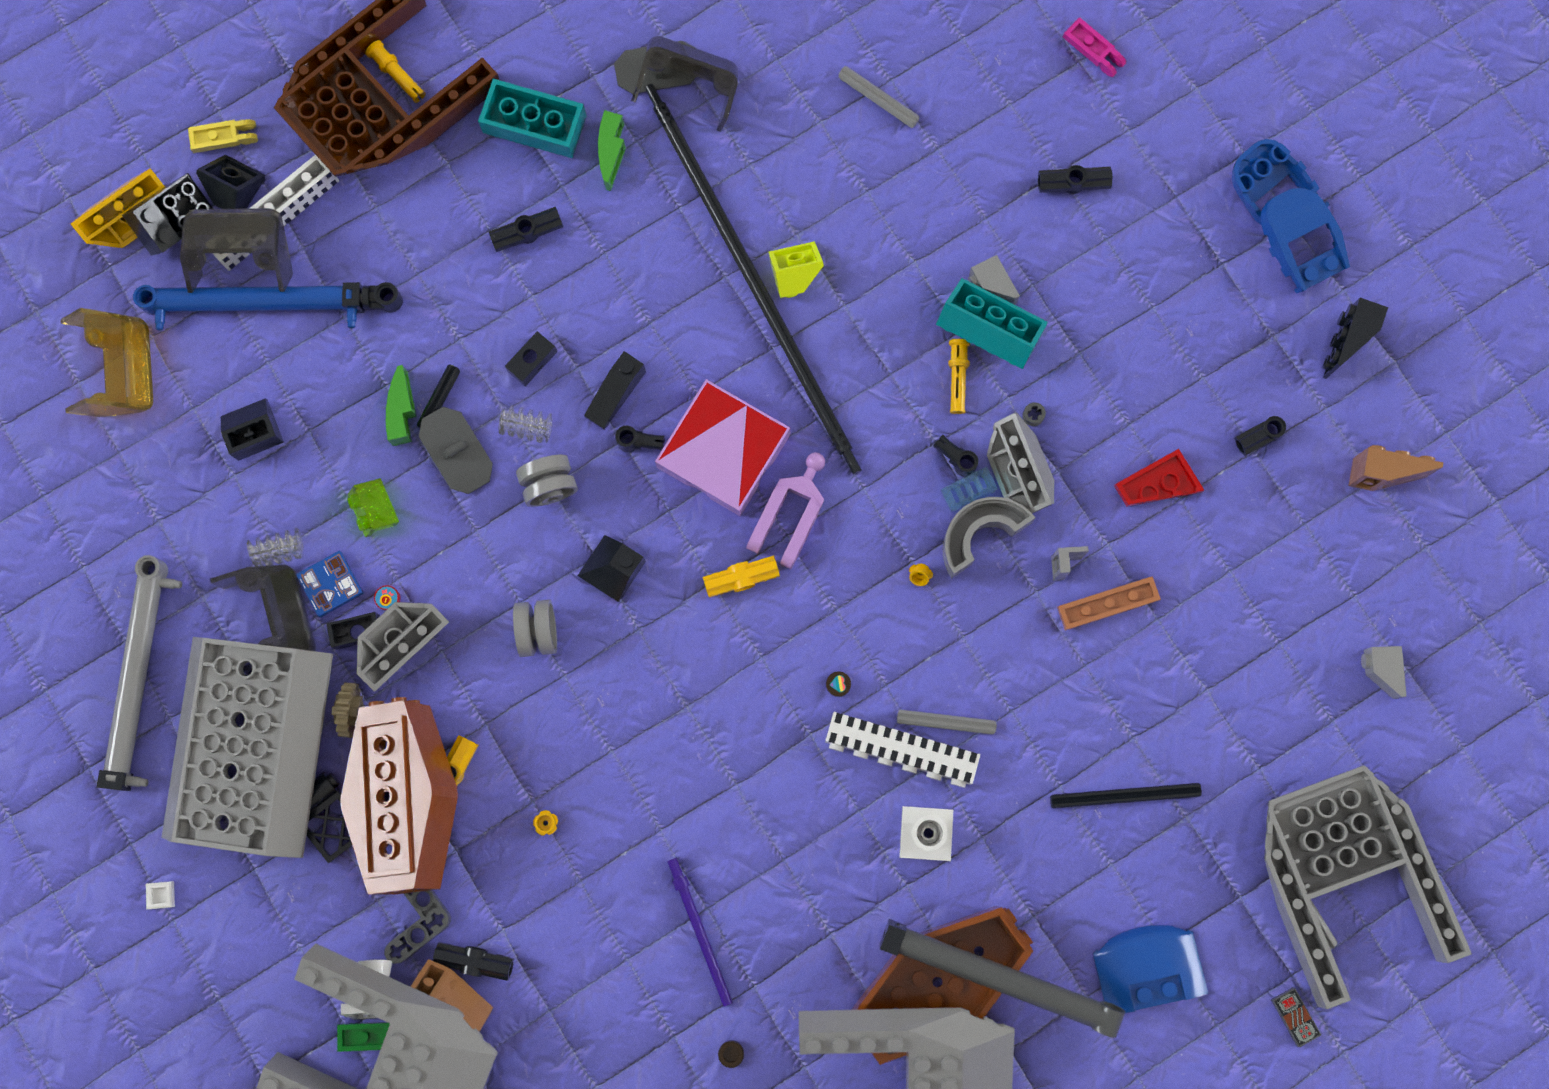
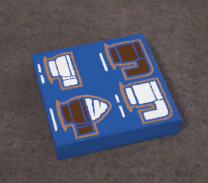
(329, 584)

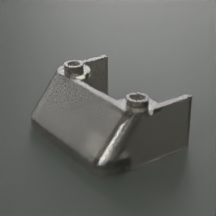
(666, 52)
(234, 231)
(281, 601)

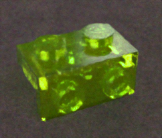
(372, 507)

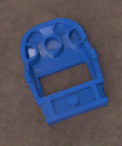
(1263, 168)
(1293, 216)

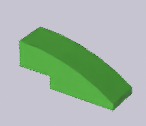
(610, 146)
(399, 408)

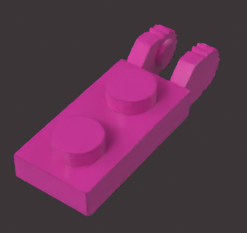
(1094, 46)

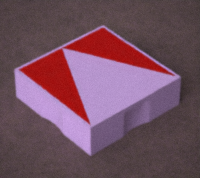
(723, 447)

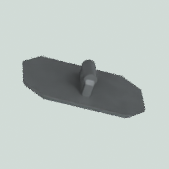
(629, 65)
(455, 450)

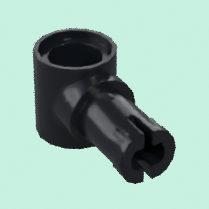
(640, 440)
(957, 454)

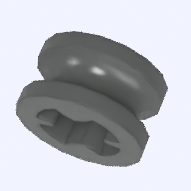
(1040, 418)

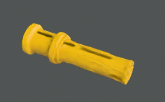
(389, 64)
(958, 363)

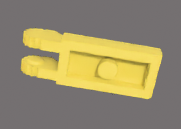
(221, 135)

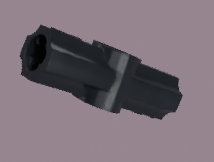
(1090, 179)
(511, 234)
(473, 961)

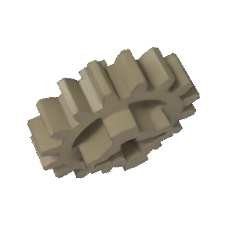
(346, 709)

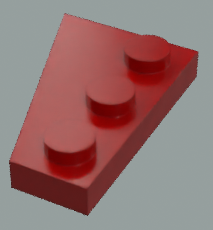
(1160, 481)

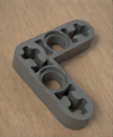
(426, 914)

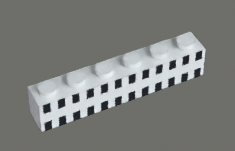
(290, 198)
(902, 748)

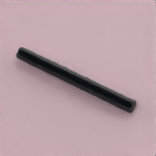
(1125, 795)

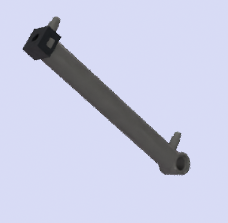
(1100, 1016)

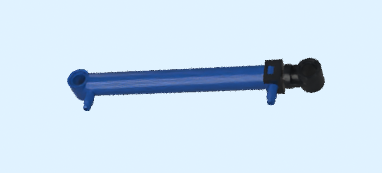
(349, 297)

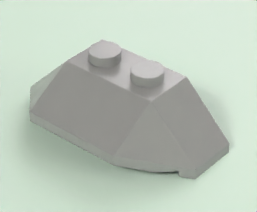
(1020, 464)
(395, 639)

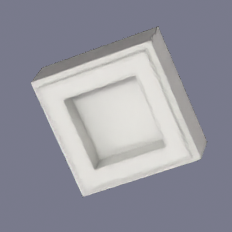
(160, 895)

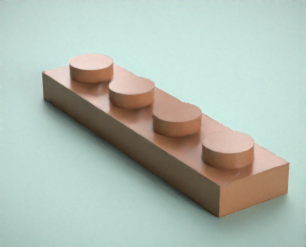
(1108, 603)

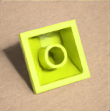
(795, 268)

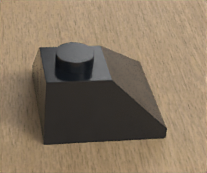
(230, 182)
(612, 567)

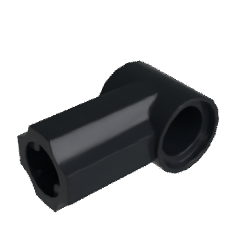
(1259, 435)

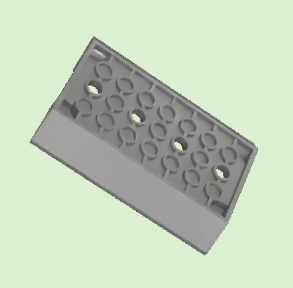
(271, 751)

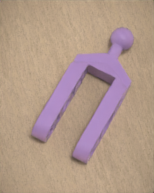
(802, 487)

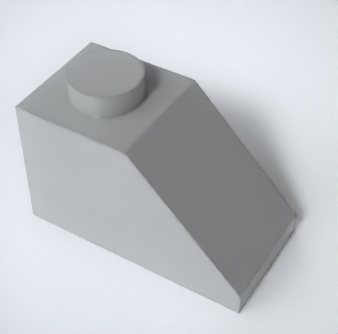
(994, 278)
(1386, 669)

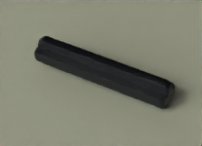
(441, 391)

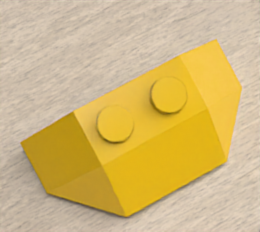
(104, 221)

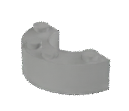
(979, 514)

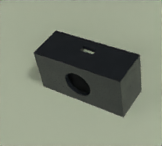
(524, 371)
(340, 630)

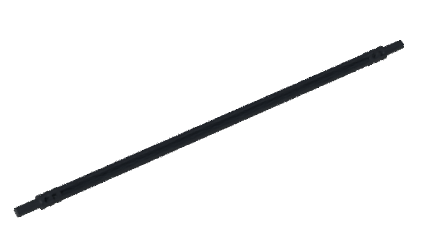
(753, 280)

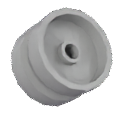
(546, 480)
(535, 628)

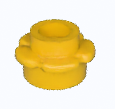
(920, 574)
(545, 816)

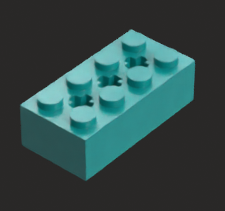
(532, 118)
(991, 323)

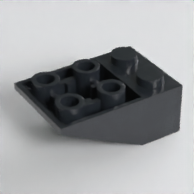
(160, 216)
(1356, 328)

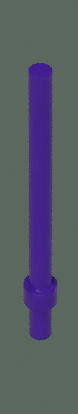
(681, 884)

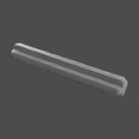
(878, 96)
(946, 722)

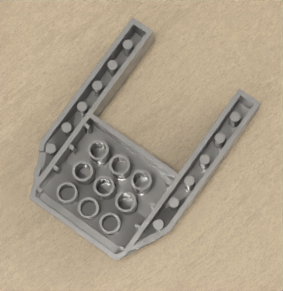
(1337, 837)
(941, 1044)
(423, 1046)

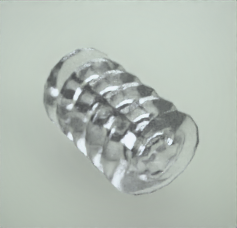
(525, 425)
(276, 550)

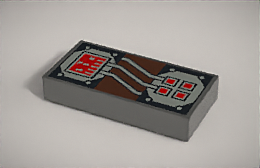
(1295, 1017)

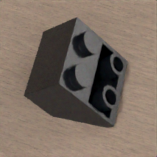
(250, 430)

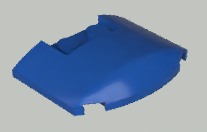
(1150, 967)

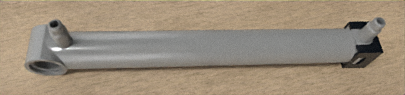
(133, 675)

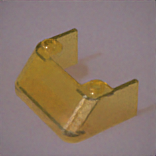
(126, 363)

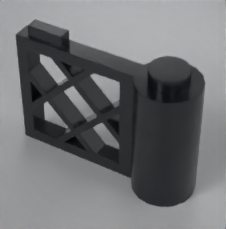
(324, 794)

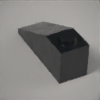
(615, 389)

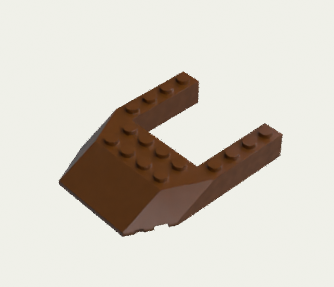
(348, 113)

